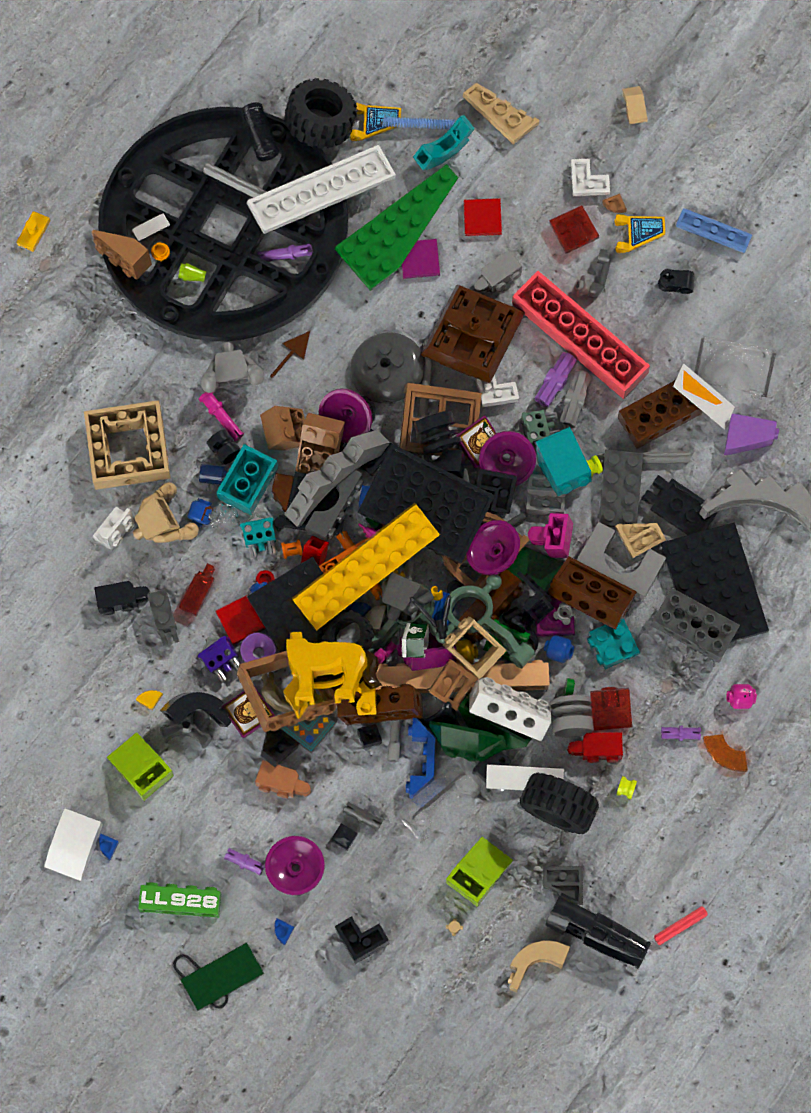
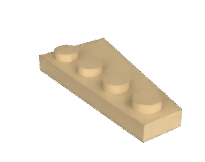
(504, 117)

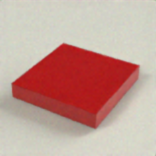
(482, 217)
(239, 620)

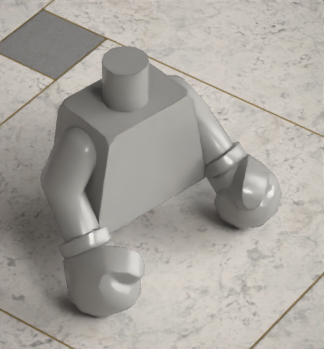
(231, 369)

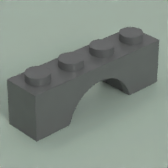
(323, 523)

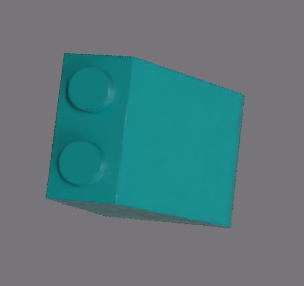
(563, 462)

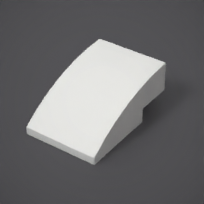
(73, 844)

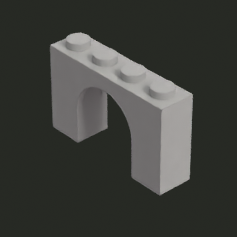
(638, 580)

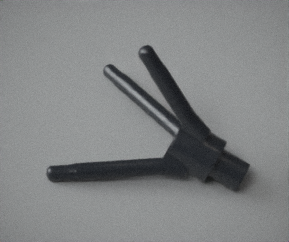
(441, 625)

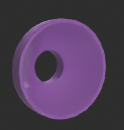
(255, 641)

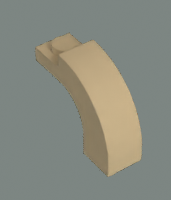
(537, 952)

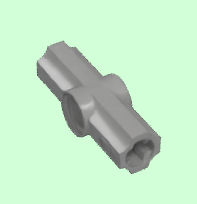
(575, 399)

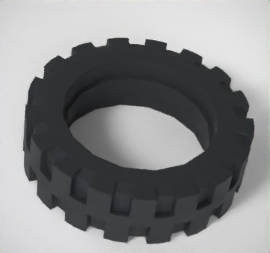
(344, 618)

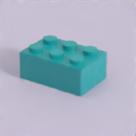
(247, 479)

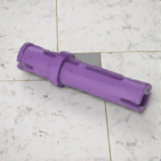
(290, 252)

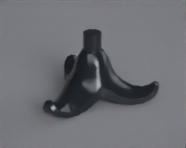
(523, 624)
(444, 715)

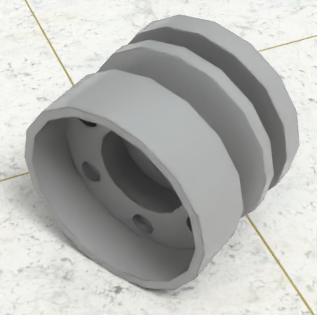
(571, 714)

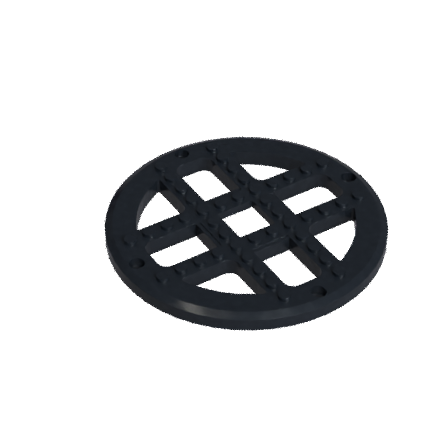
(200, 320)

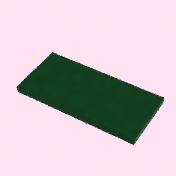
(537, 565)
(222, 976)

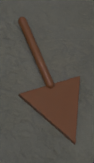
(298, 346)

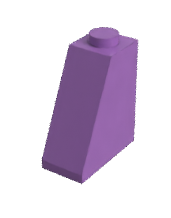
(749, 433)

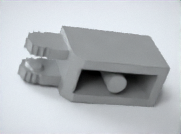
(498, 273)

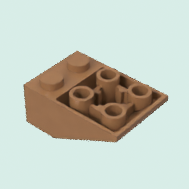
(123, 252)
(318, 440)

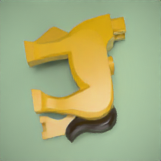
(328, 666)

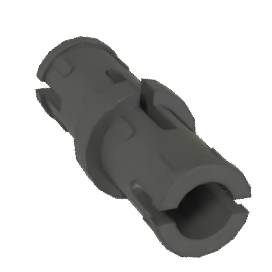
(362, 815)

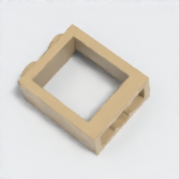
(487, 660)

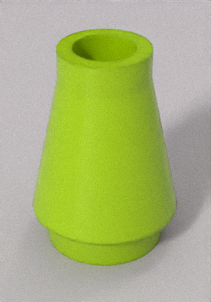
(191, 273)

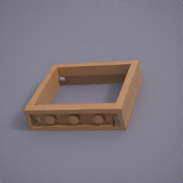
(272, 663)

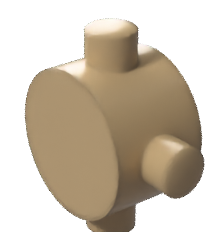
(454, 927)

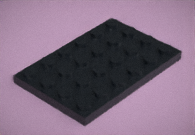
(446, 500)
(716, 573)

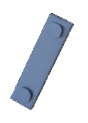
(714, 230)

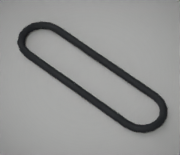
(197, 966)

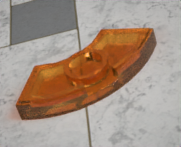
(724, 754)

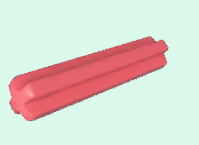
(680, 925)

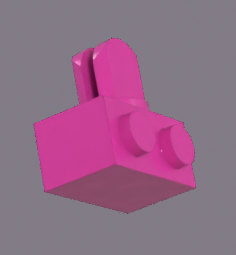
(554, 535)

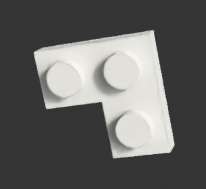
(586, 184)
(497, 394)

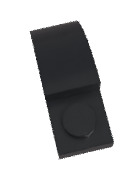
(185, 703)

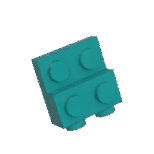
(613, 645)

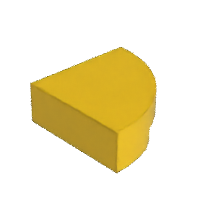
(149, 698)

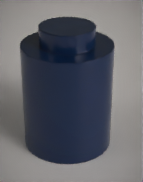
(212, 474)

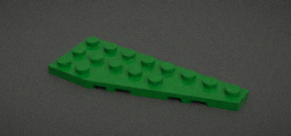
(387, 239)

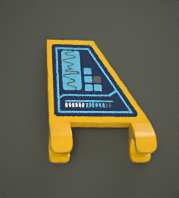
(373, 120)
(640, 231)

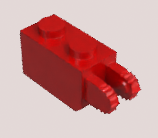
(598, 747)

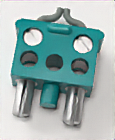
(256, 528)

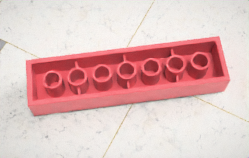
(580, 334)

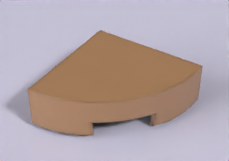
(615, 204)

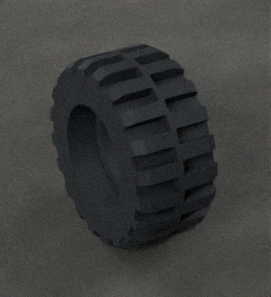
(316, 129)
(559, 803)

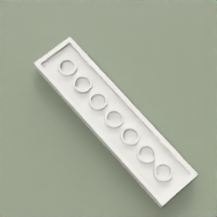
(321, 189)

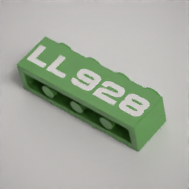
(180, 901)

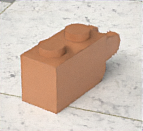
(281, 780)

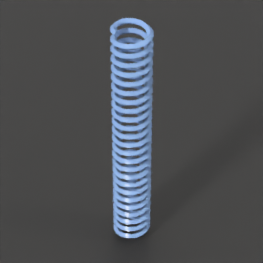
(422, 122)

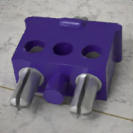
(215, 652)

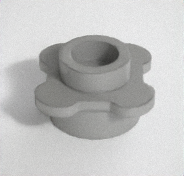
(582, 286)
(563, 607)

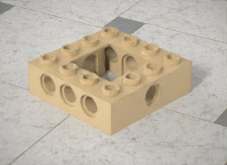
(126, 418)

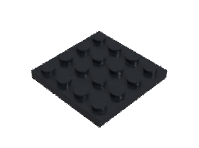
(279, 612)

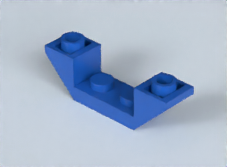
(421, 734)

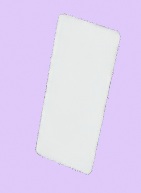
(150, 227)

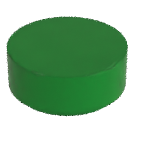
(569, 687)

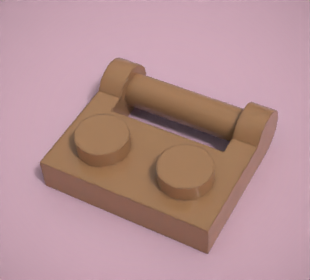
(448, 680)

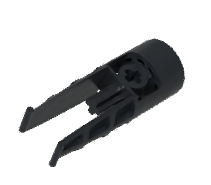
(597, 931)

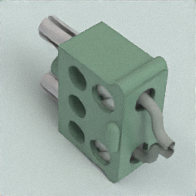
(531, 425)

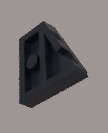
(277, 746)

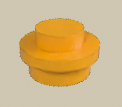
(160, 251)

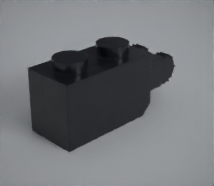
(119, 597)

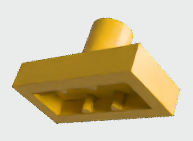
(33, 231)

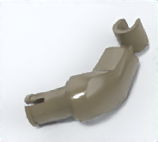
(273, 694)

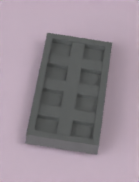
(620, 487)

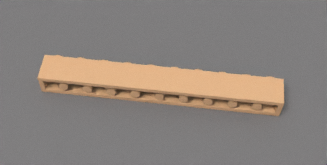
(530, 677)

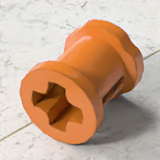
(287, 553)

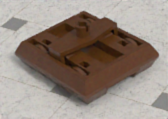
(473, 330)

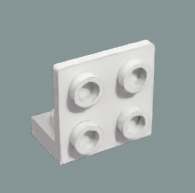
(114, 528)

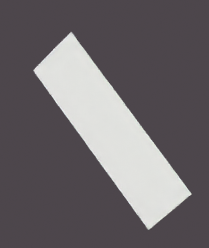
(515, 776)

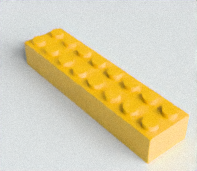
(365, 566)

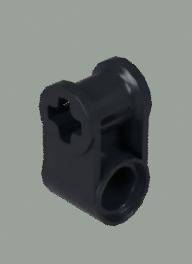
(678, 281)

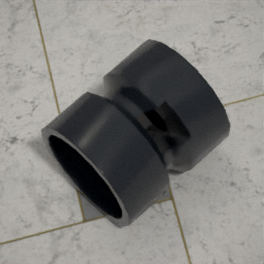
(222, 445)

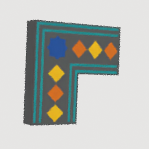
(310, 735)

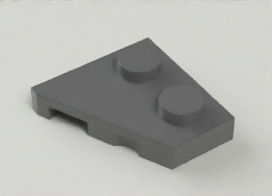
(564, 880)

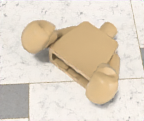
(157, 521)

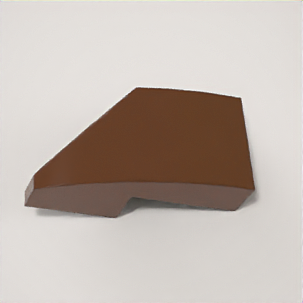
(282, 489)

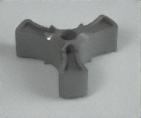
(188, 728)

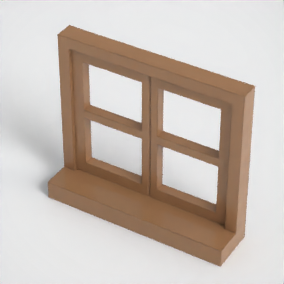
(436, 393)

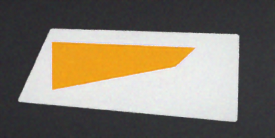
(704, 396)

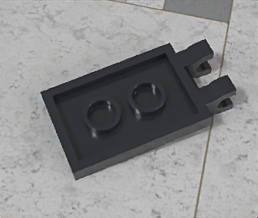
(678, 506)

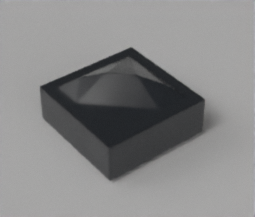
(369, 736)
(344, 836)

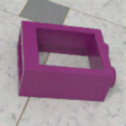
(435, 656)

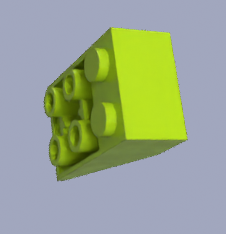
(140, 766)
(478, 871)

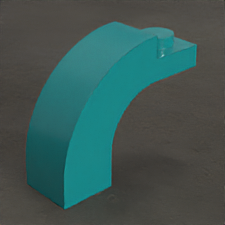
(439, 151)

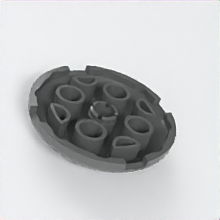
(386, 383)

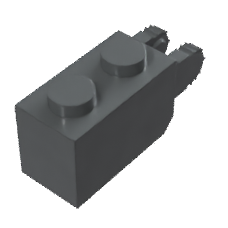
(163, 615)

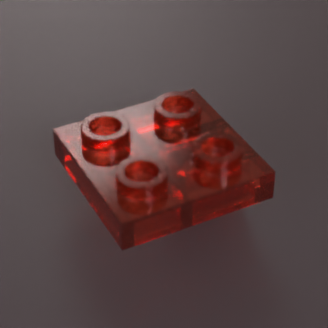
(574, 229)
(611, 708)

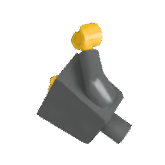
(397, 594)

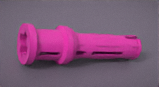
(216, 408)

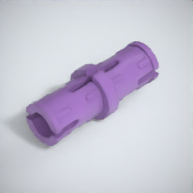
(680, 733)
(244, 861)

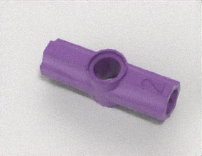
(555, 379)

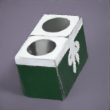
(415, 640)

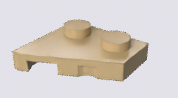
(640, 537)

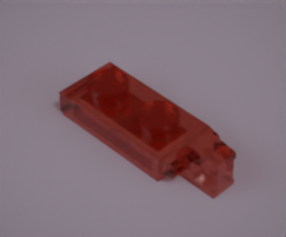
(198, 591)

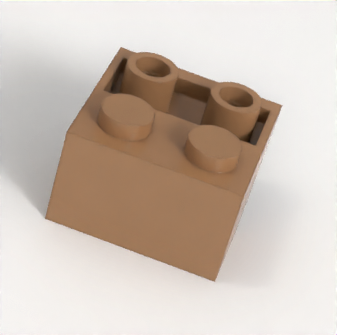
(282, 427)

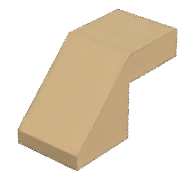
(635, 105)

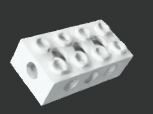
(509, 713)

